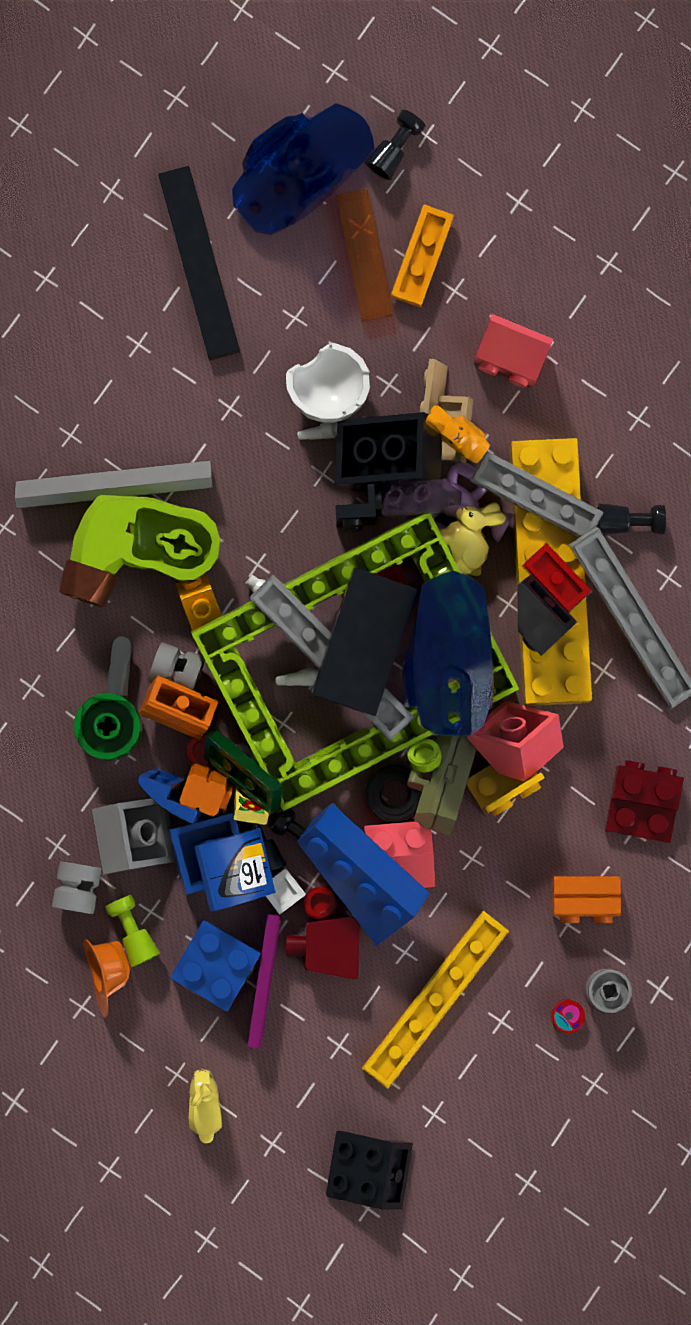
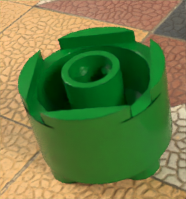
(97, 712)

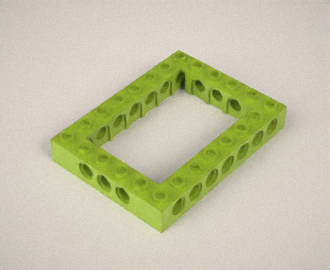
(367, 746)

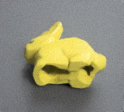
(466, 538)
(204, 1106)

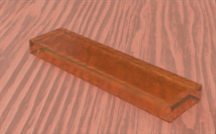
(364, 255)

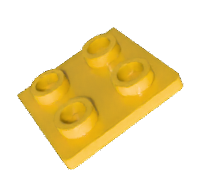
(495, 790)

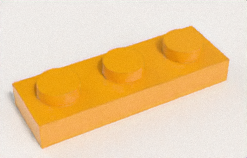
(422, 256)

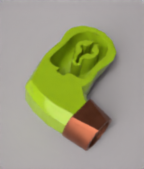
(140, 535)

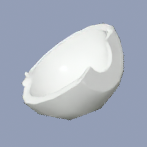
(329, 385)

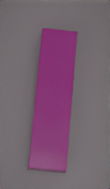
(264, 981)

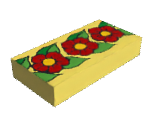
(247, 810)

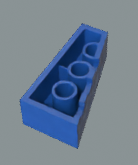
(362, 874)

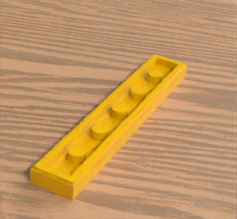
(435, 999)

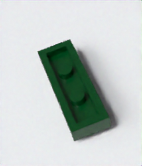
(243, 771)

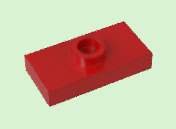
(557, 577)

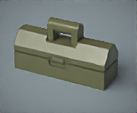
(445, 790)

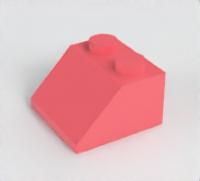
(512, 351)
(518, 739)
(409, 846)

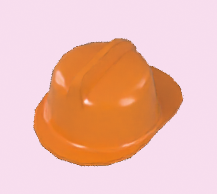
(108, 969)

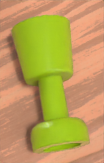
(138, 942)

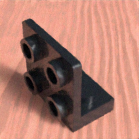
(369, 1170)

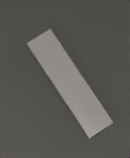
(535, 496)

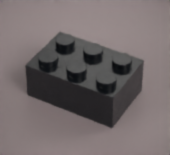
(386, 451)

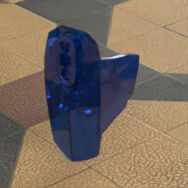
(307, 159)
(446, 644)

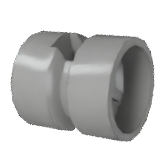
(169, 659)
(76, 887)
(608, 990)

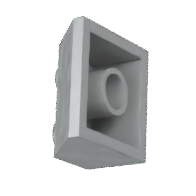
(132, 835)

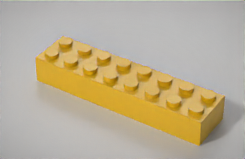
(563, 670)

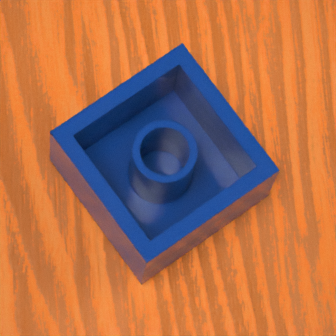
(187, 835)
(215, 965)

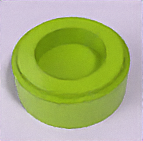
(424, 755)

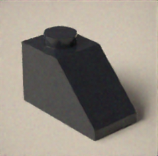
(540, 616)

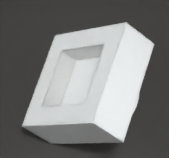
(287, 891)

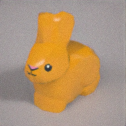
(459, 434)

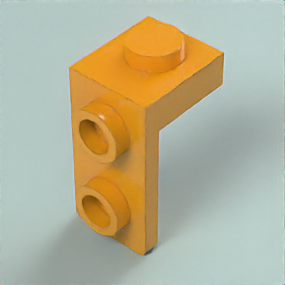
(198, 601)

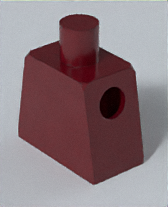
(329, 947)

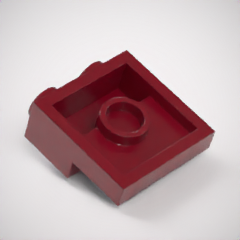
(644, 802)

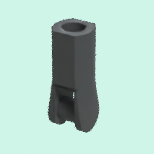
(119, 667)

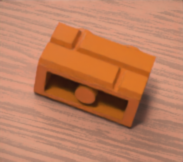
(178, 707)
(206, 790)
(586, 897)

